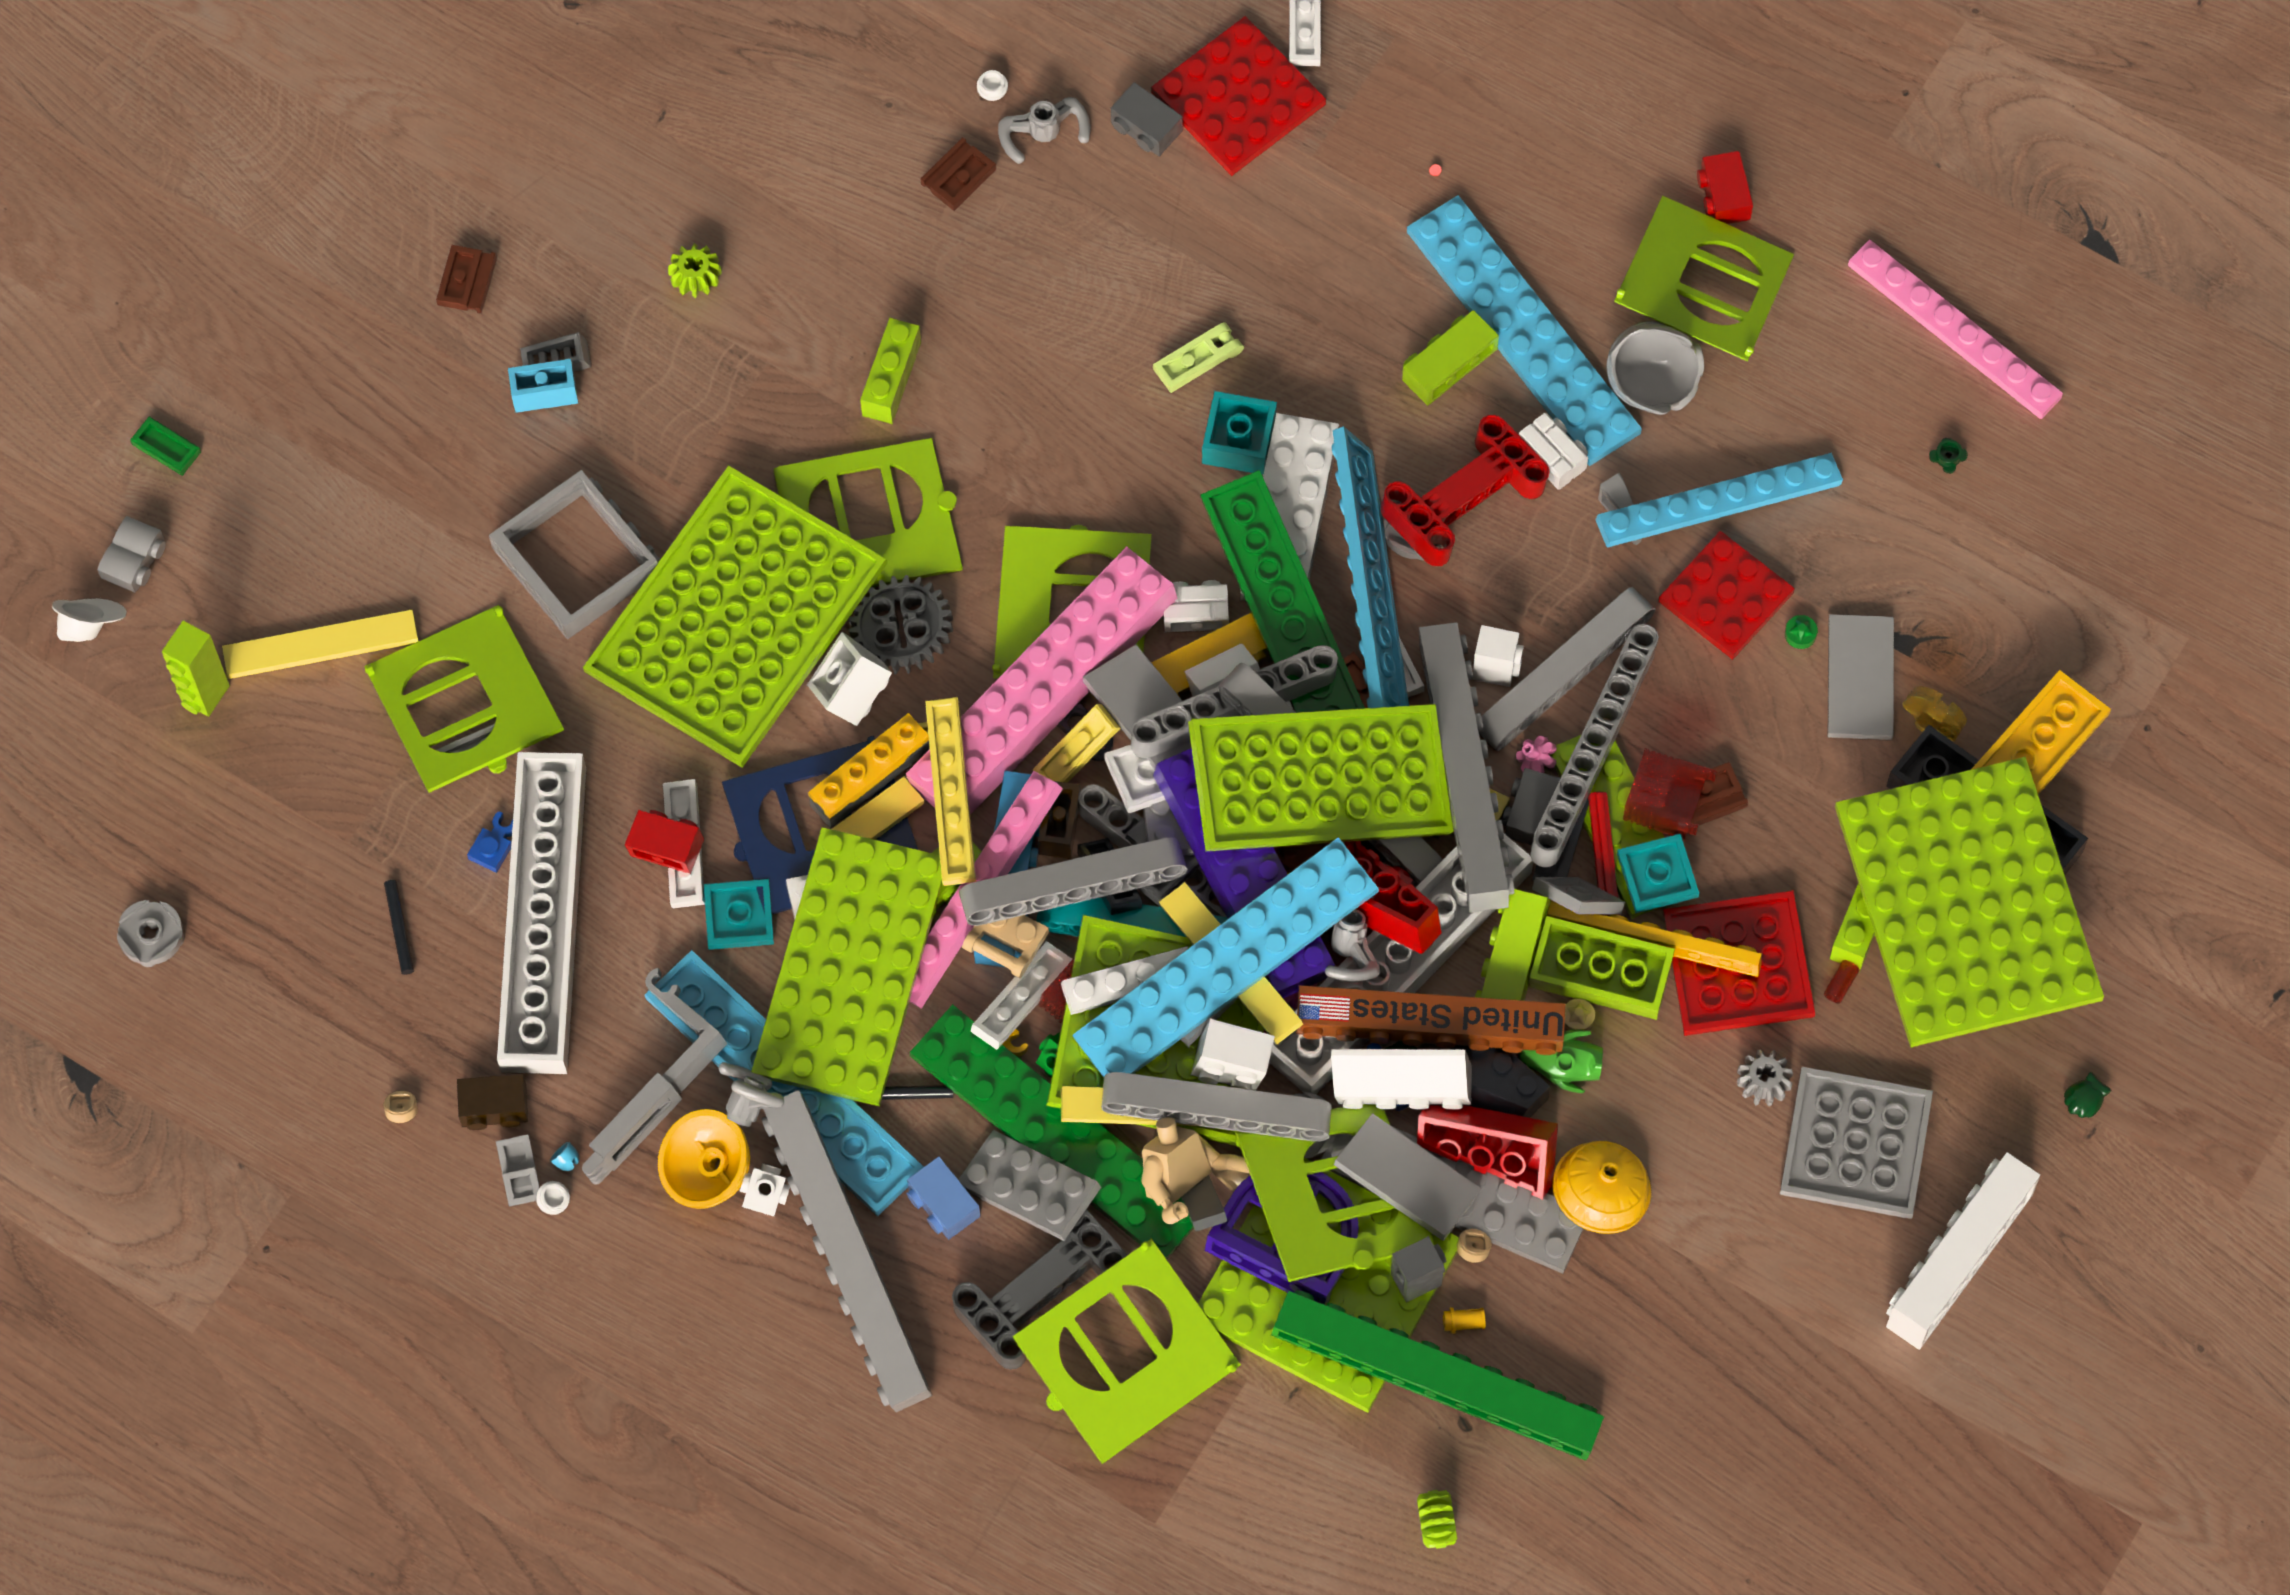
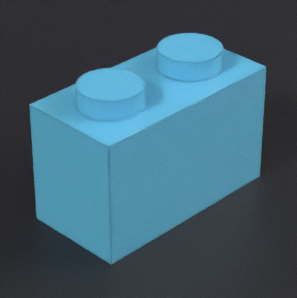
(543, 385)

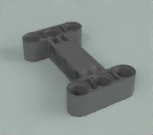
(1035, 1288)

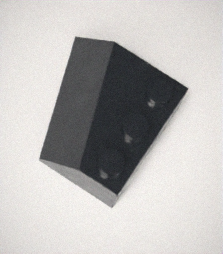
(1504, 1083)

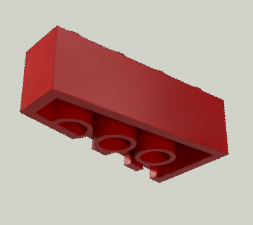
(1398, 908)
(1493, 1142)

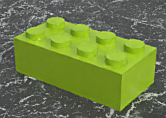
(1601, 967)

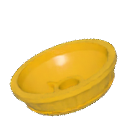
(690, 1156)
(1596, 1199)

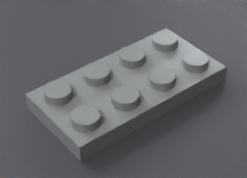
(1028, 1185)

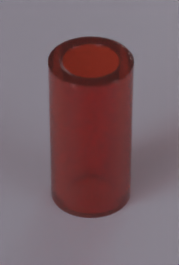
(1841, 981)

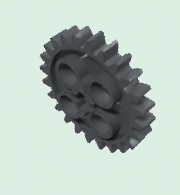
(931, 618)

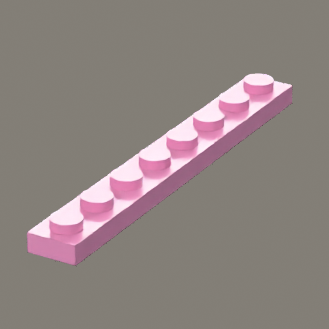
(1955, 329)
(994, 861)

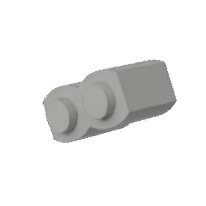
(131, 554)

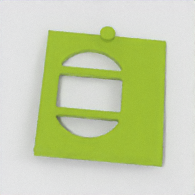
(1656, 270)
(921, 550)
(1029, 573)
(497, 659)
(1292, 1213)
(1177, 1376)

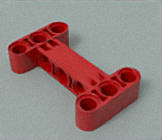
(1464, 490)

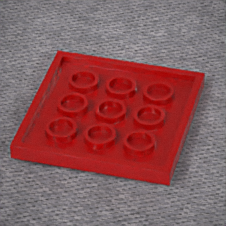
(1725, 999)

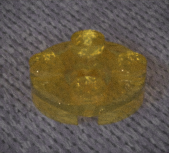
(1928, 709)

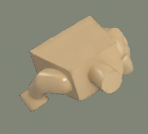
(1178, 1162)

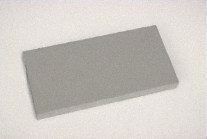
(1860, 677)
(1131, 690)
(1407, 1177)

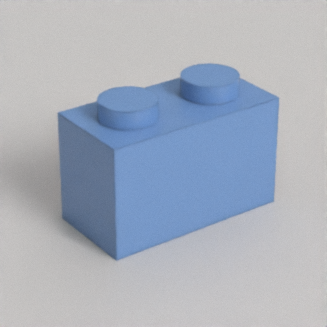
(942, 1198)

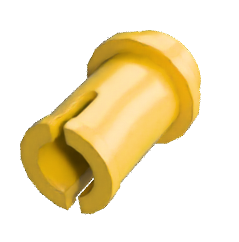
(1463, 1319)

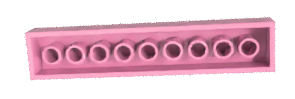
(1050, 673)

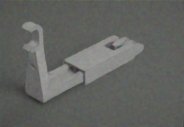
(659, 1094)

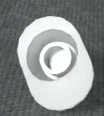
(84, 618)

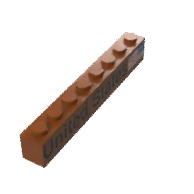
(1431, 1019)

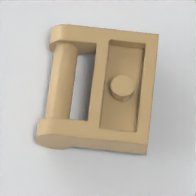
(1017, 933)

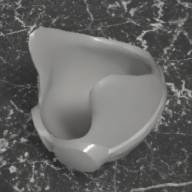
(1655, 367)

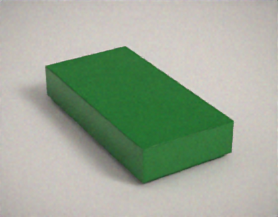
(165, 446)

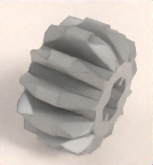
(1775, 1084)

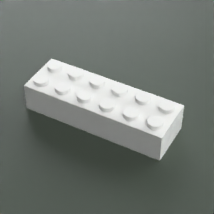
(1299, 479)
(1962, 1251)

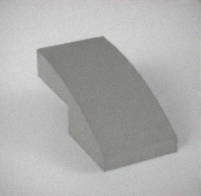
(518, 1169)

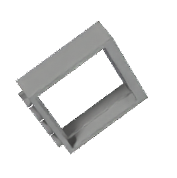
(543, 509)

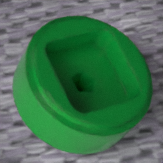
(1801, 631)

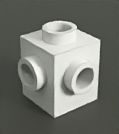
(760, 1202)

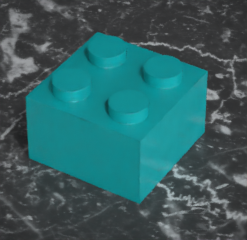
(1238, 432)

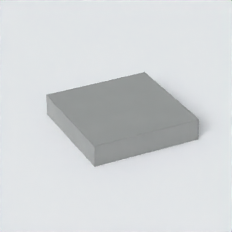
(1578, 895)

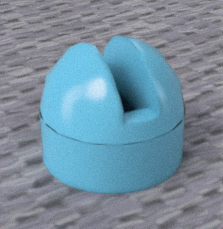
(565, 1157)

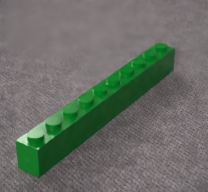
(1437, 1374)

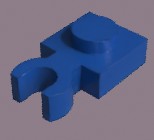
(492, 846)

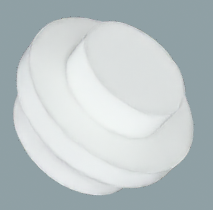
(992, 85)
(552, 1197)

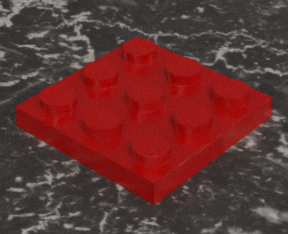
(1726, 595)

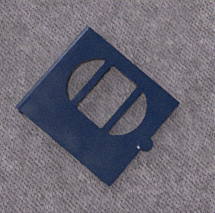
(764, 859)

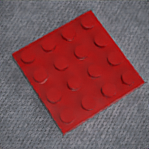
(1239, 95)

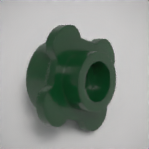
(1952, 447)

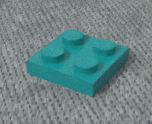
(1658, 873)
(737, 916)

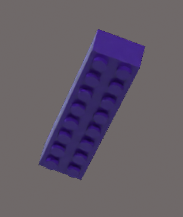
(1236, 874)

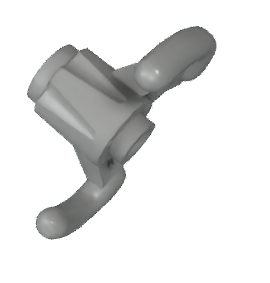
(1042, 124)
(1351, 941)
(748, 1094)

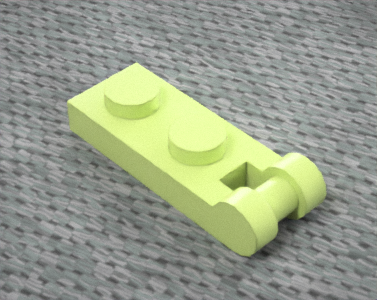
(1197, 357)

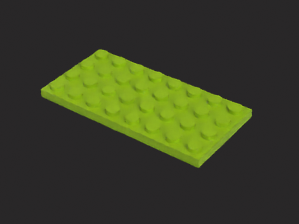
(1320, 777)
(850, 967)

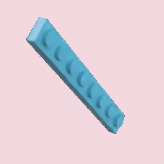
(1719, 500)

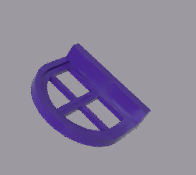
(1265, 1261)

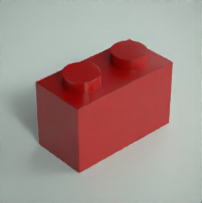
(1725, 188)
(664, 840)

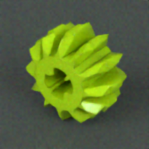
(705, 274)
(1437, 1519)

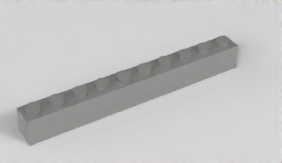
(1466, 776)
(847, 1252)

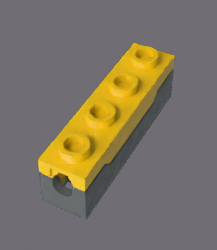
(869, 770)

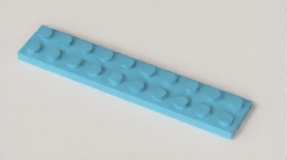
(1526, 329)
(1370, 571)
(1227, 961)
(860, 1149)

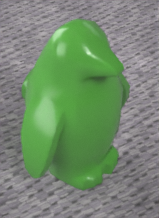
(1575, 1063)

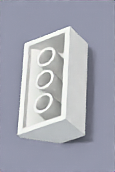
(1401, 1077)

